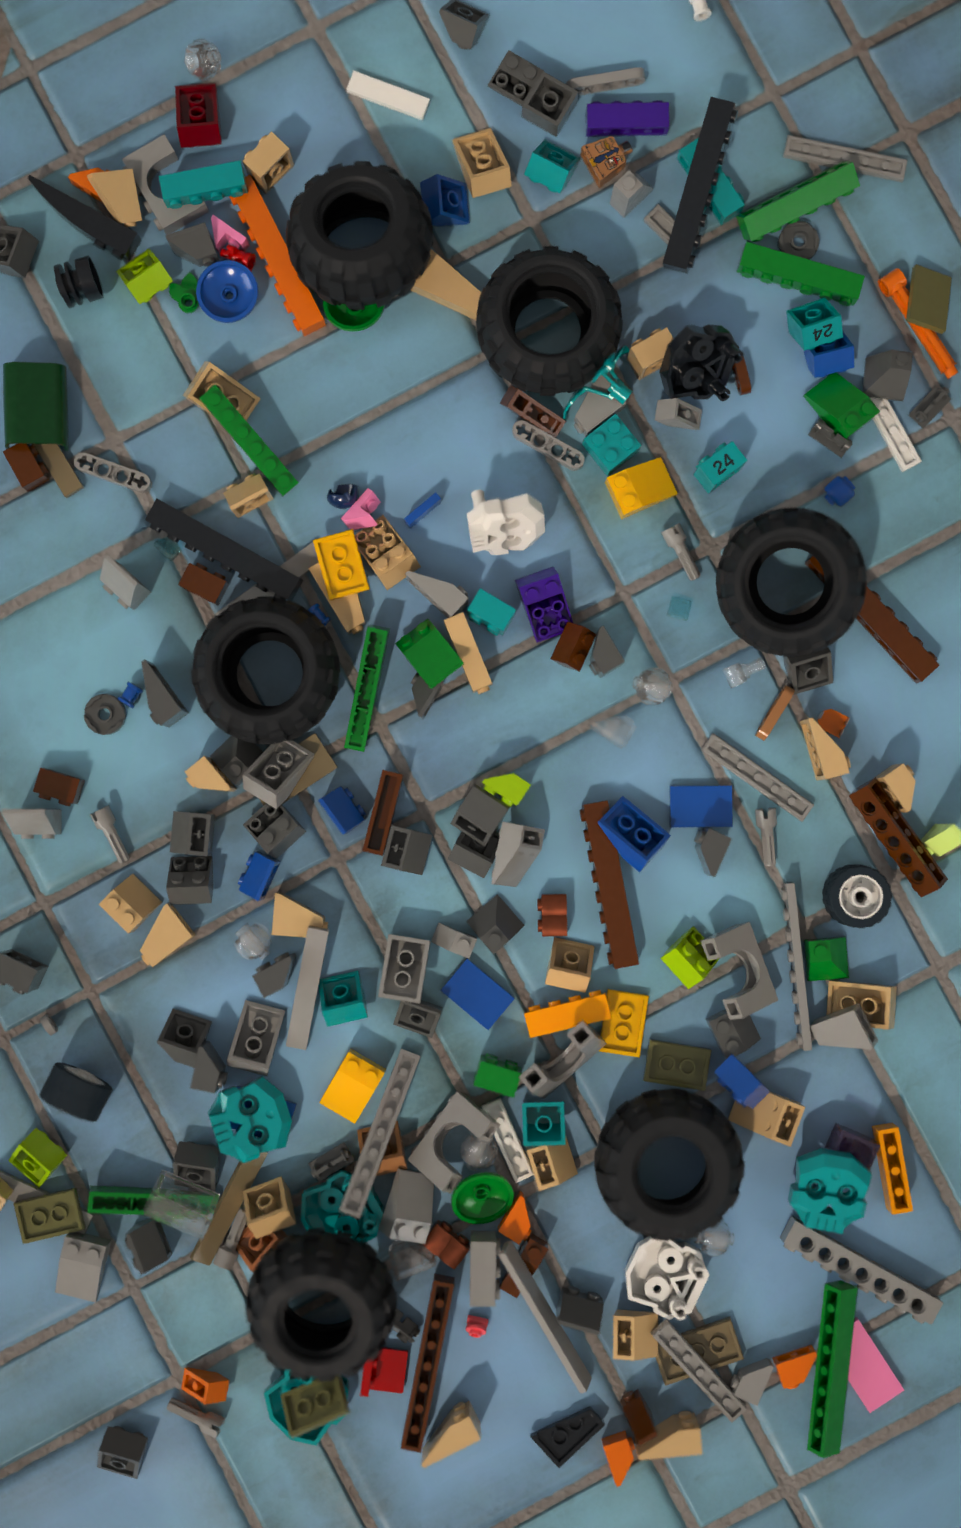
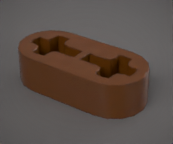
(741, 377)

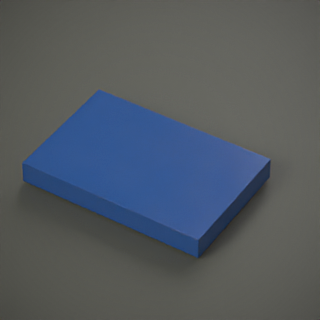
(700, 806)
(477, 994)

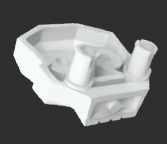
(504, 523)
(650, 1267)

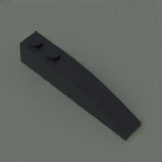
(89, 222)

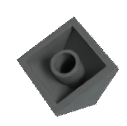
(418, 1017)

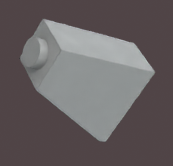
(629, 192)
(596, 408)
(844, 1029)

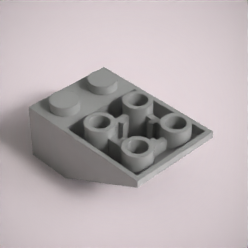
(515, 853)

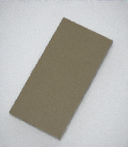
(319, 767)
(713, 1342)

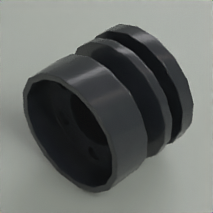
(79, 281)

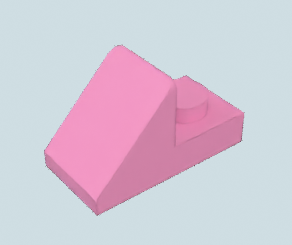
(223, 232)
(359, 514)

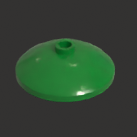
(351, 320)
(482, 1198)

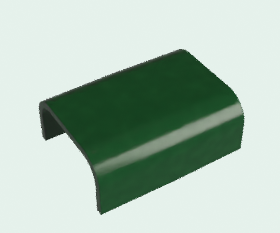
(35, 403)

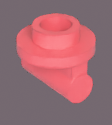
(476, 1326)

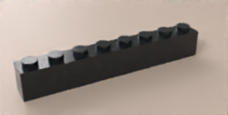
(699, 185)
(220, 548)

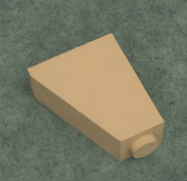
(118, 194)
(293, 918)
(166, 936)

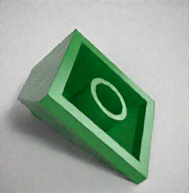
(826, 958)

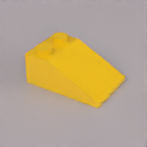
(640, 487)
(352, 1085)

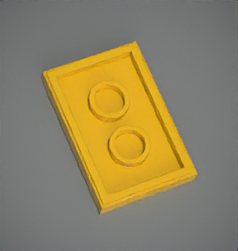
(341, 564)
(626, 1027)

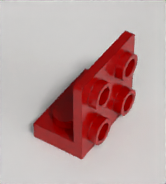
(385, 1372)

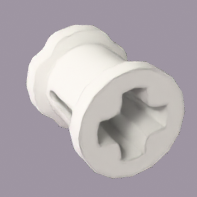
(700, 9)

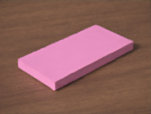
(870, 1372)

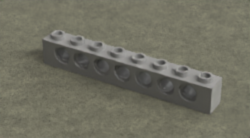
(928, 1303)

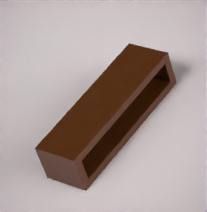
(383, 812)

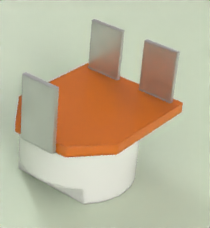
(833, 722)

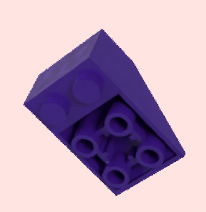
(544, 603)

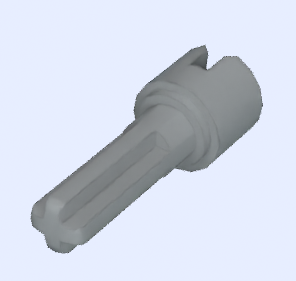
(675, 539)
(105, 821)
(766, 824)
(227, 1253)
(205, 1421)

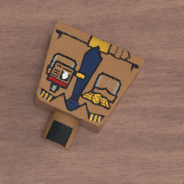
(605, 159)

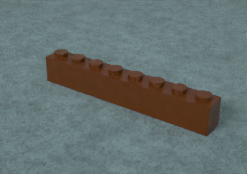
(890, 633)
(610, 888)
(427, 1363)

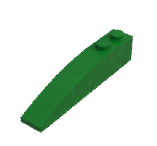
(367, 687)
(118, 1199)

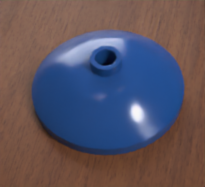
(218, 282)

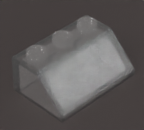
(181, 1204)

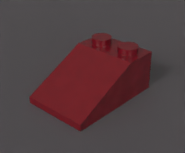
(197, 115)

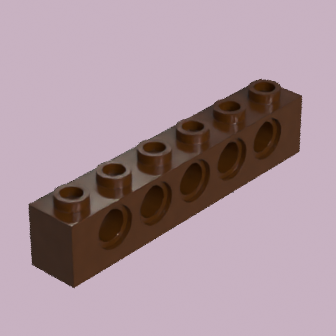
(896, 826)

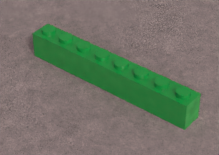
(832, 1368)

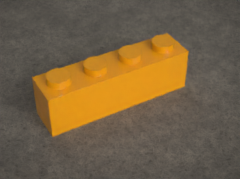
(567, 1014)
(892, 1168)

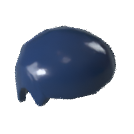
(344, 496)

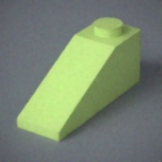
(942, 839)

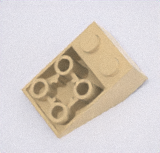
(386, 552)
(772, 1117)

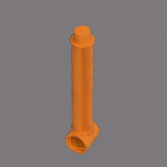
(893, 286)

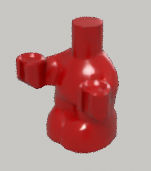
(235, 254)

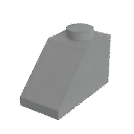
(678, 414)
(454, 940)
(751, 1381)

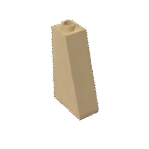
(447, 287)
(346, 608)
(468, 652)

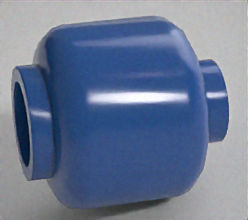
(839, 491)

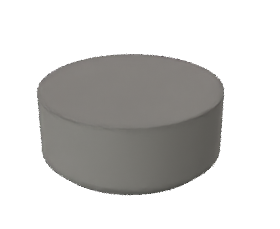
(49, 1024)

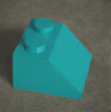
(551, 166)
(342, 998)
(543, 1124)

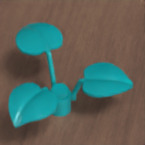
(617, 389)

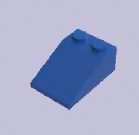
(633, 833)

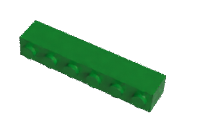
(797, 201)
(800, 274)
(248, 440)

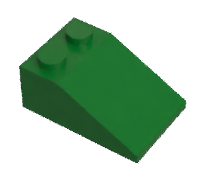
(841, 405)
(429, 653)

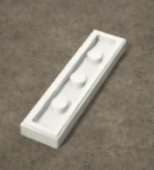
(388, 95)
(895, 435)
(509, 1141)

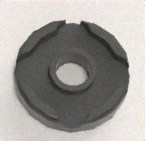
(803, 231)
(93, 710)

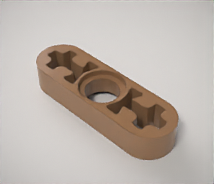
(774, 712)

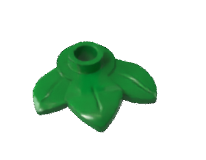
(185, 292)

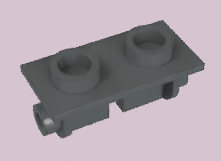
(930, 406)
(827, 438)
(331, 1162)
(406, 1328)

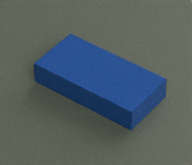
(421, 511)

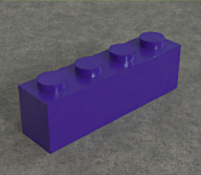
(627, 119)

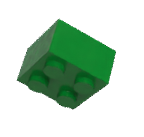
(497, 1075)

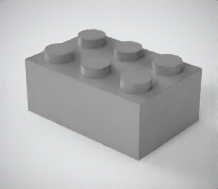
(484, 1268)

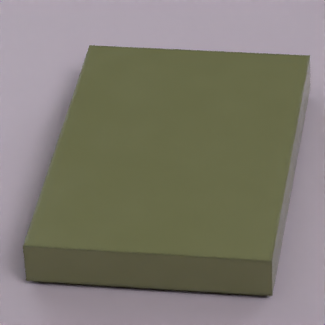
(928, 299)
(677, 1065)
(49, 1215)
(314, 1405)

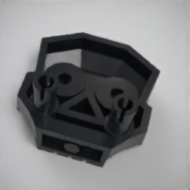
(699, 362)

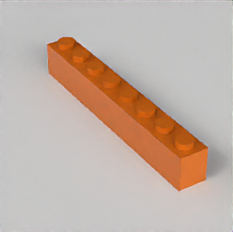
(275, 251)

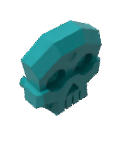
(266, 1114)
(833, 1173)
(321, 1213)
(276, 1411)

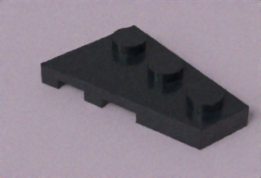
(568, 1435)

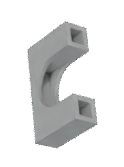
(146, 164)
(758, 988)
(546, 1078)
(429, 1155)

